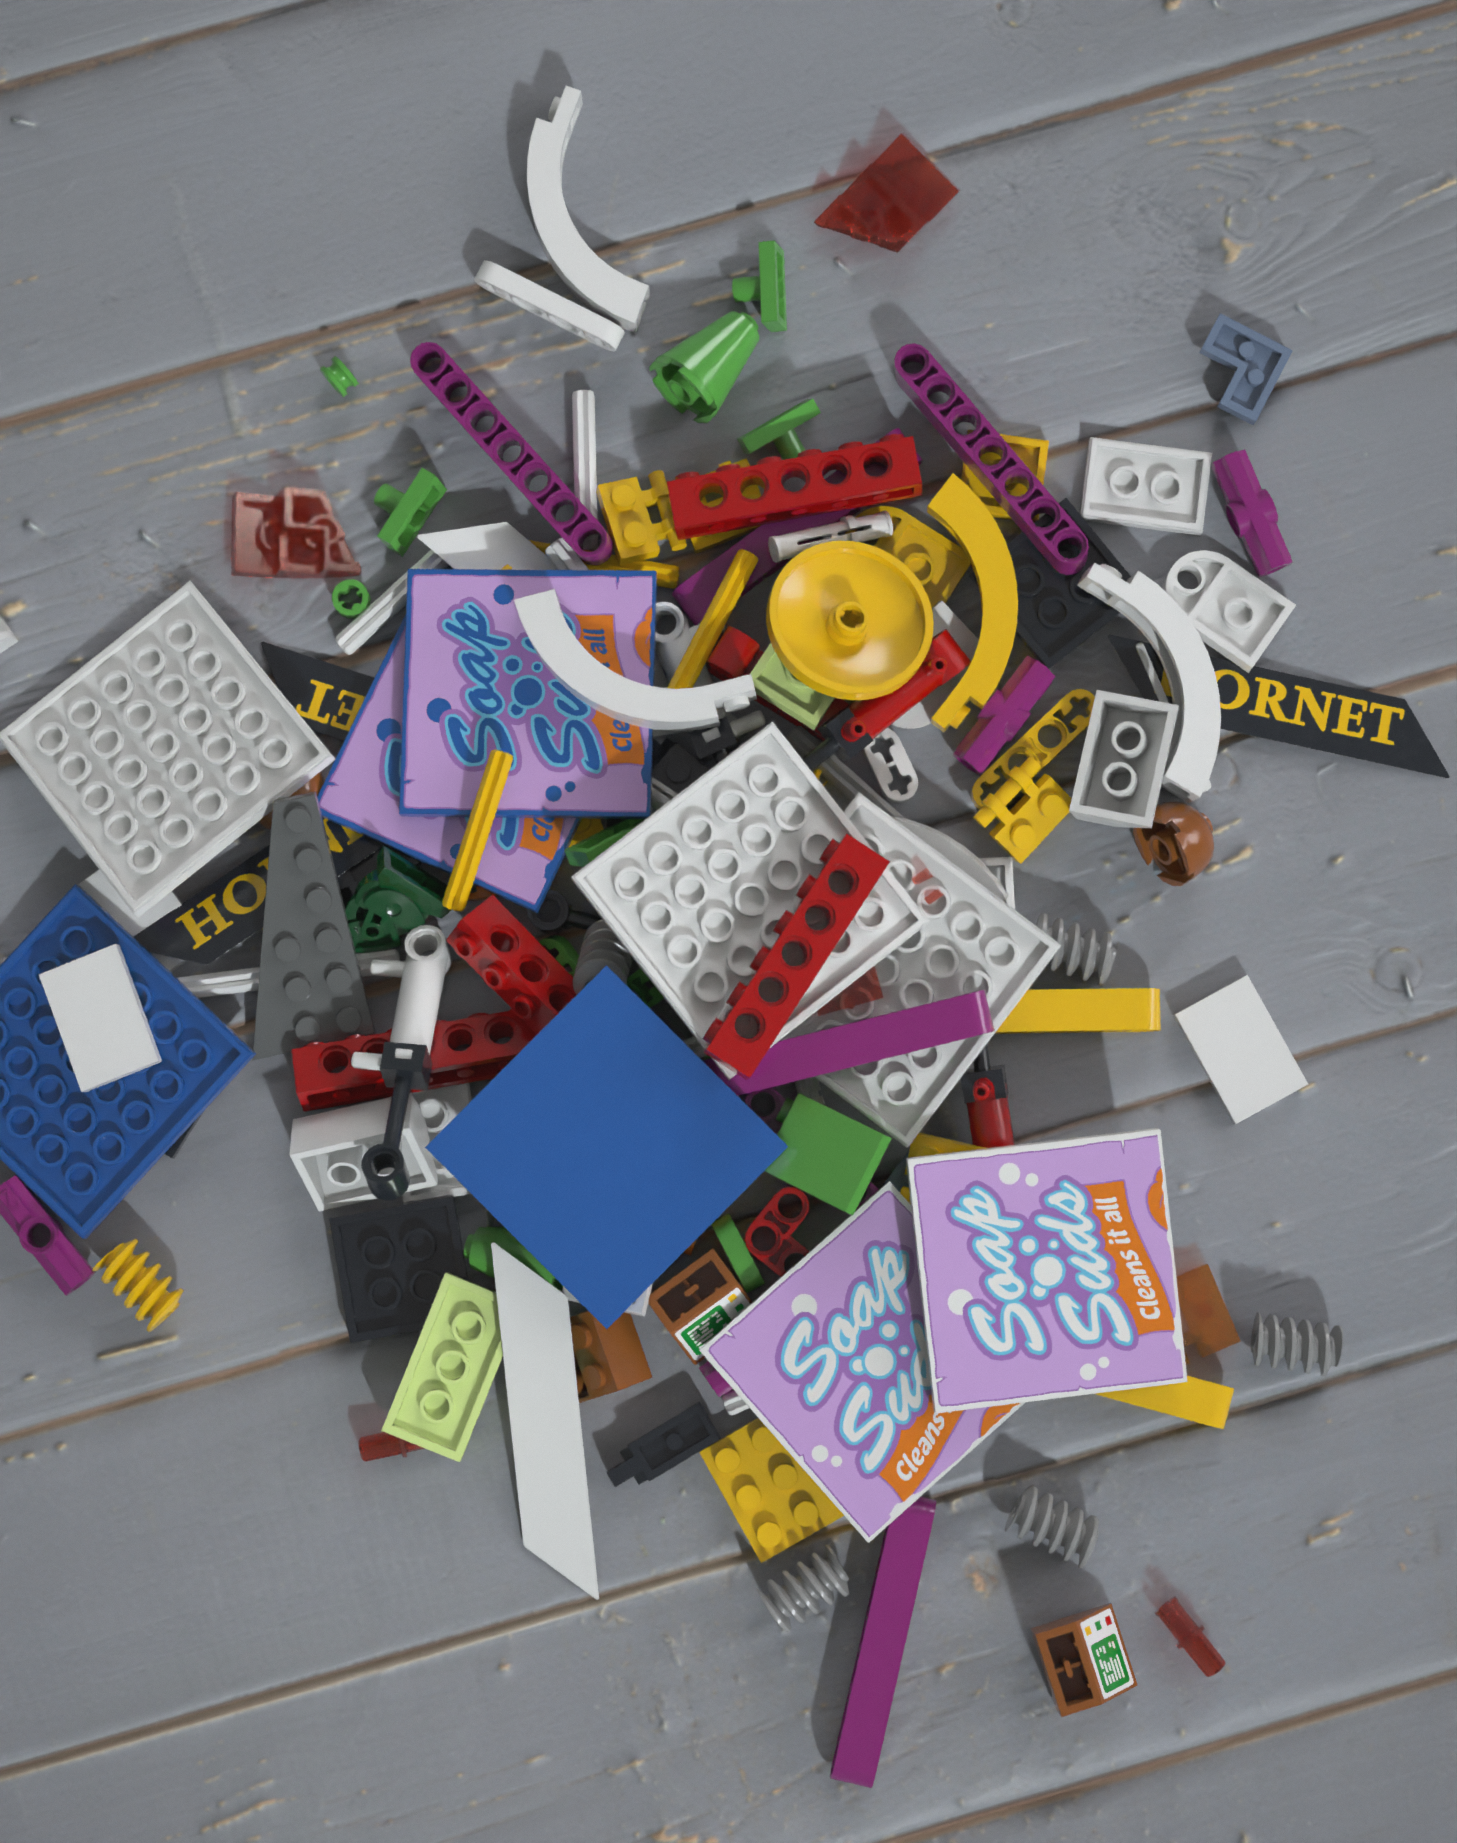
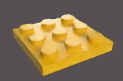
(767, 1489)

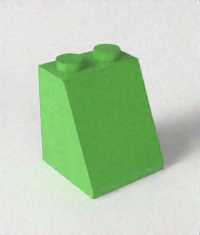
(827, 1153)

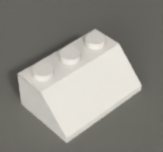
(1123, 760)
(331, 1146)

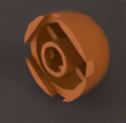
(1178, 842)

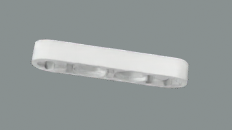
(549, 305)

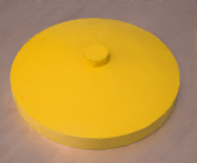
(849, 620)

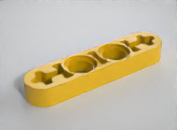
(1030, 745)

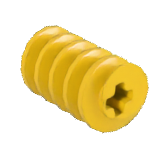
(140, 1282)

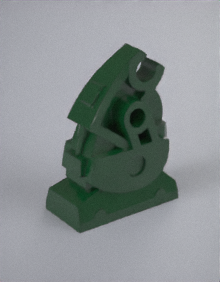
(392, 903)

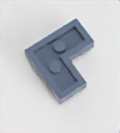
(1256, 365)

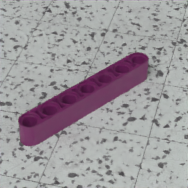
(498, 439)
(985, 440)
(699, 590)
(866, 1041)
(882, 1645)

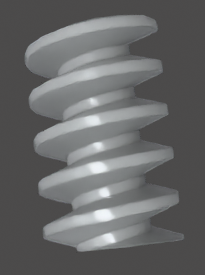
(600, 949)
(1080, 951)
(1296, 1343)
(1054, 1524)
(805, 1589)

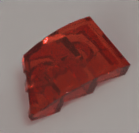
(891, 198)
(288, 536)

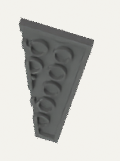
(308, 957)

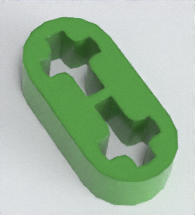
(737, 1253)

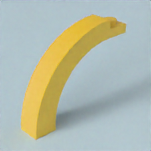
(993, 567)

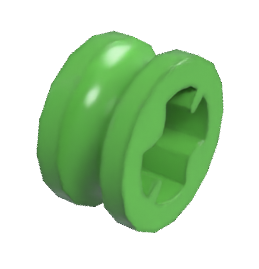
(339, 376)
(344, 588)

